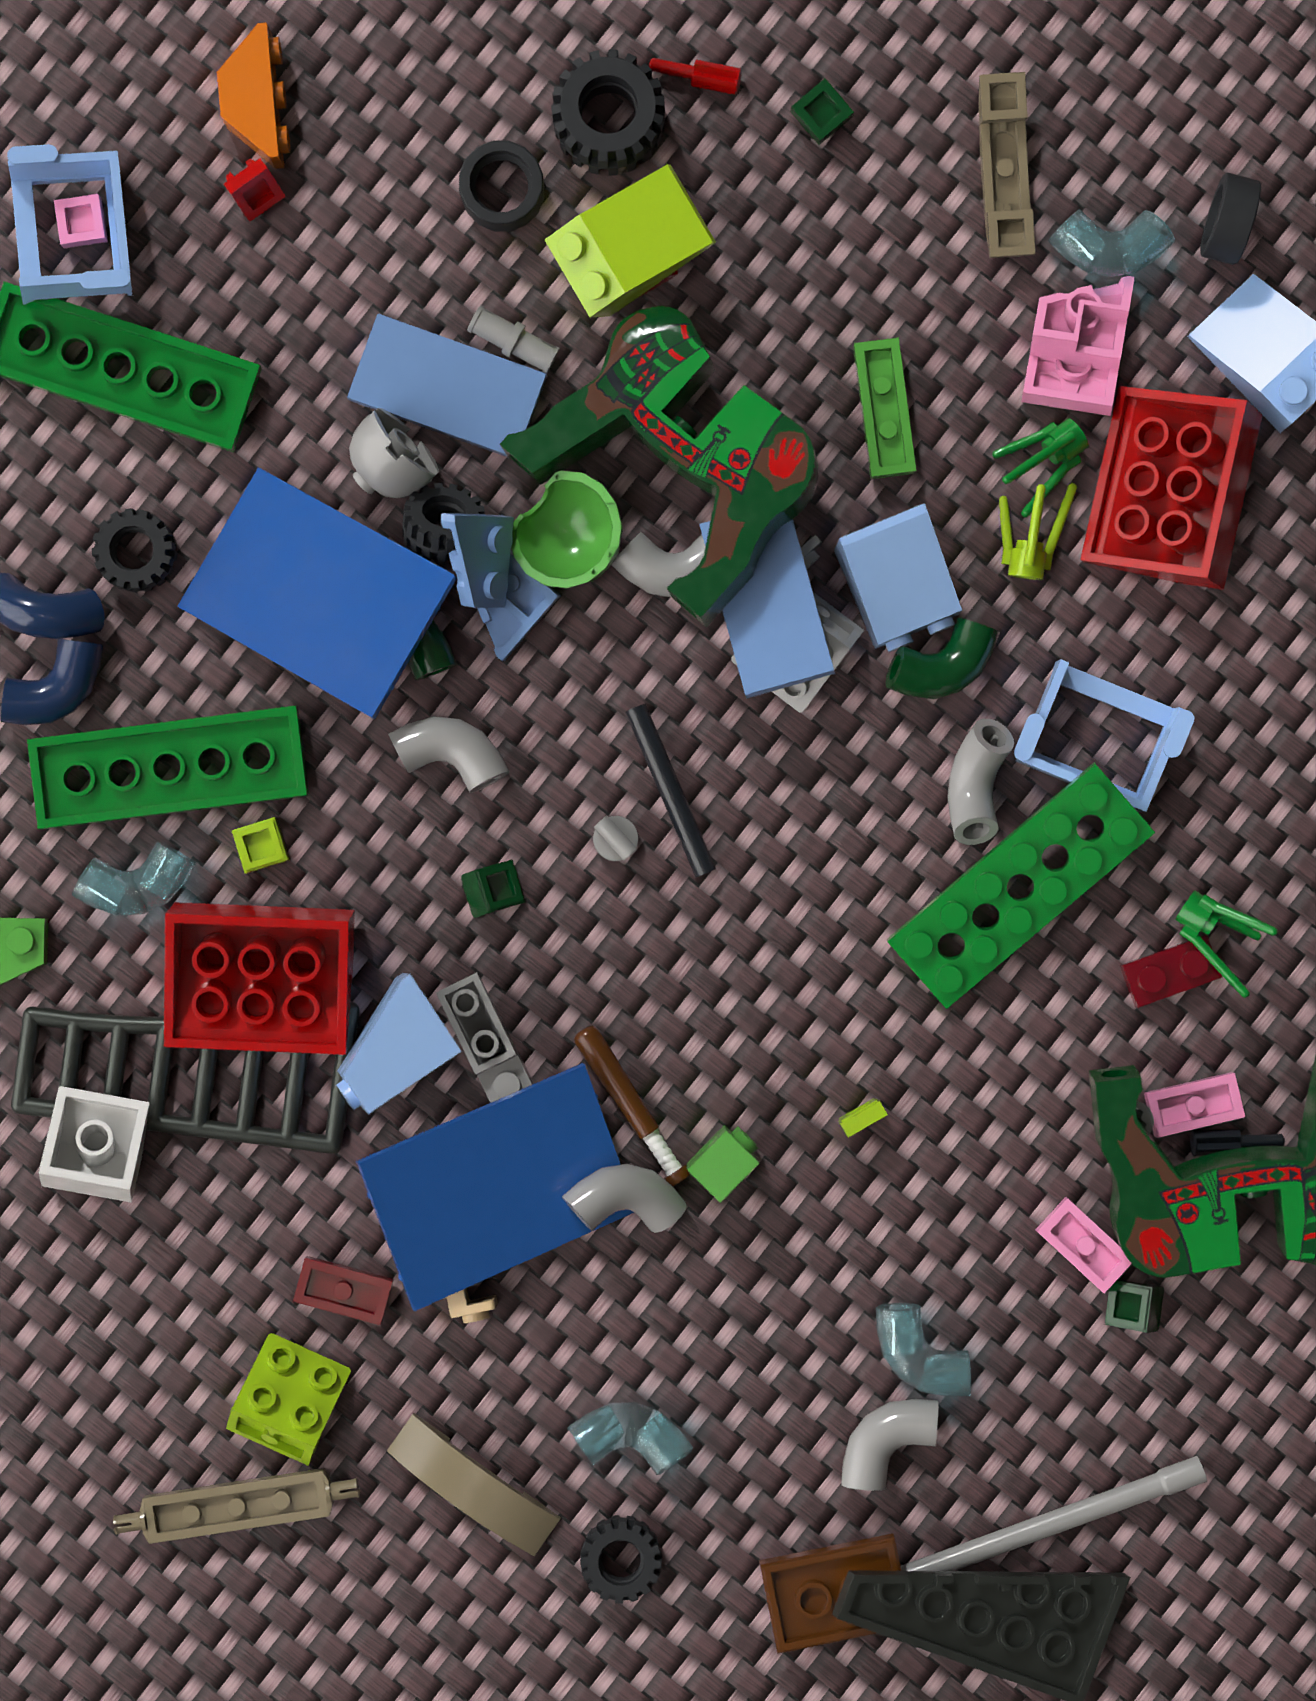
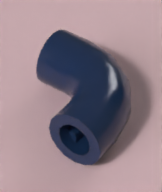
(49, 614)
(58, 692)

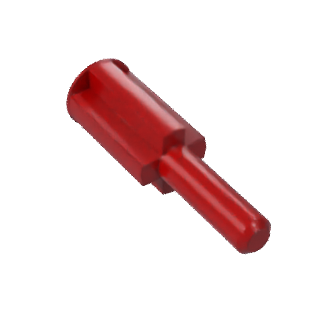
(702, 74)

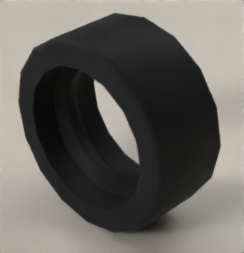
(490, 153)
(1230, 218)

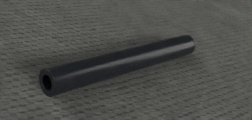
(670, 790)

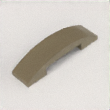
(1005, 165)
(472, 1486)

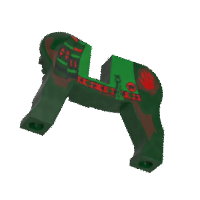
(746, 456)
(1185, 1214)

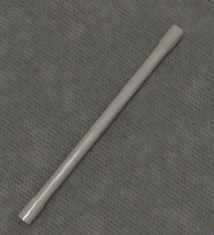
(1163, 1482)

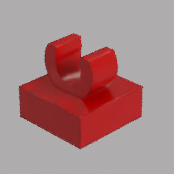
(254, 189)

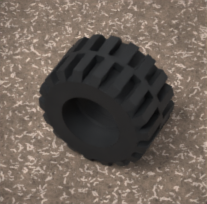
(608, 76)

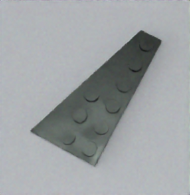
(1013, 1625)

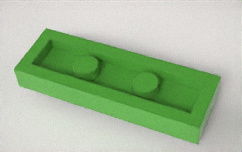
(884, 408)

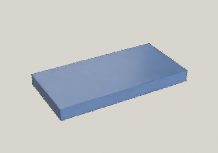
(445, 385)
(776, 620)

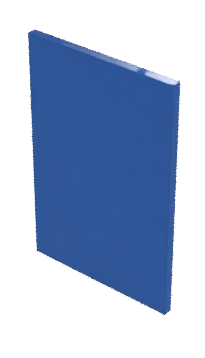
(317, 592)
(489, 1185)

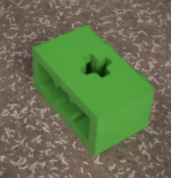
(724, 1161)

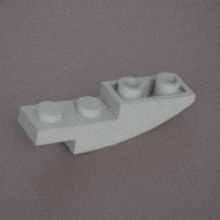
(484, 1038)

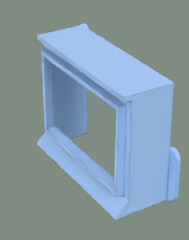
(44, 165)
(1170, 743)

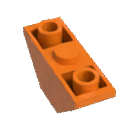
(253, 96)

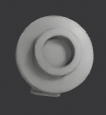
(615, 838)

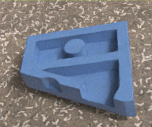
(480, 557)
(524, 607)

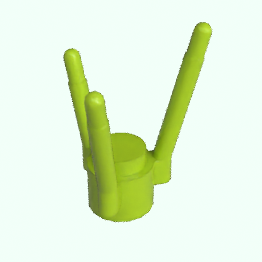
(1028, 557)

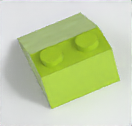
(630, 242)

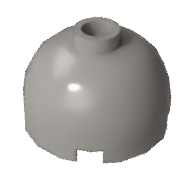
(388, 458)

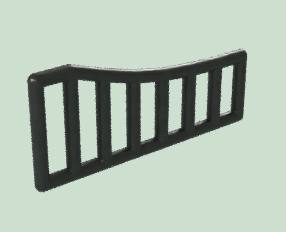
(199, 1124)

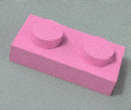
(1195, 1104)
(1084, 1245)

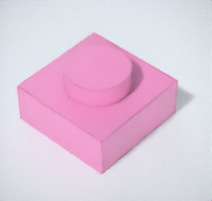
(80, 221)

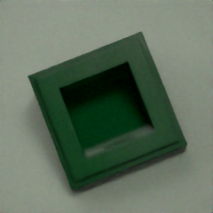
(492, 888)
(1134, 1306)

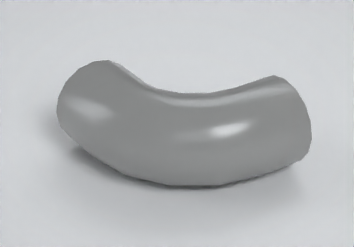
(652, 567)
(453, 743)
(973, 781)
(626, 1188)
(881, 1435)

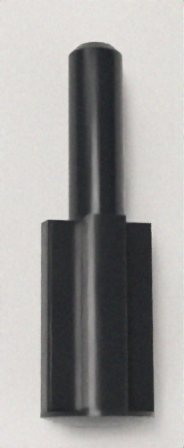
(1212, 1141)

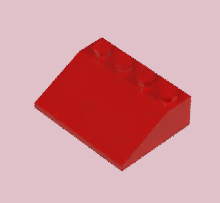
(1172, 485)
(258, 978)

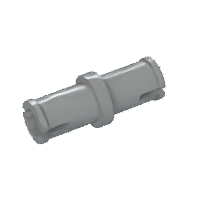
(513, 339)

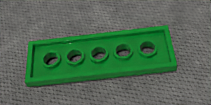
(131, 395)
(145, 745)
(1020, 854)

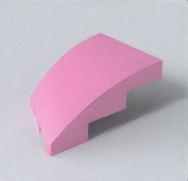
(1078, 348)

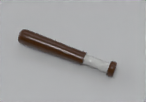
(620, 1088)

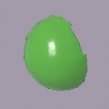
(569, 532)

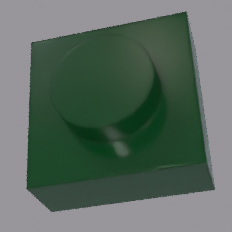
(822, 111)

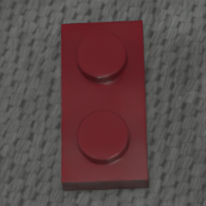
(1168, 973)
(343, 1290)

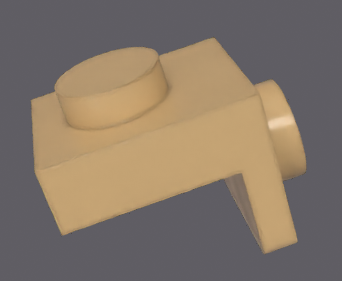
(470, 1310)

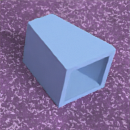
(899, 578)
(395, 1047)

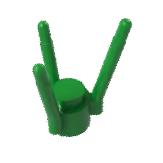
(1060, 444)
(1202, 914)

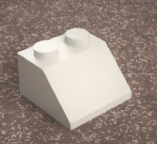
(94, 1144)

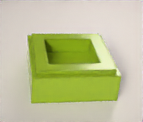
(260, 845)
(862, 1117)

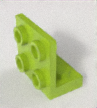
(288, 1398)

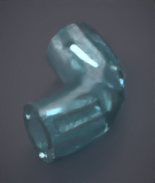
(1112, 252)
(134, 890)
(914, 1359)
(632, 1427)

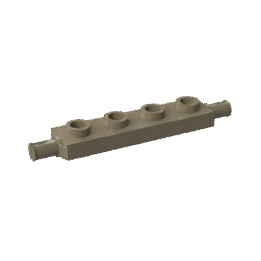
(236, 1505)

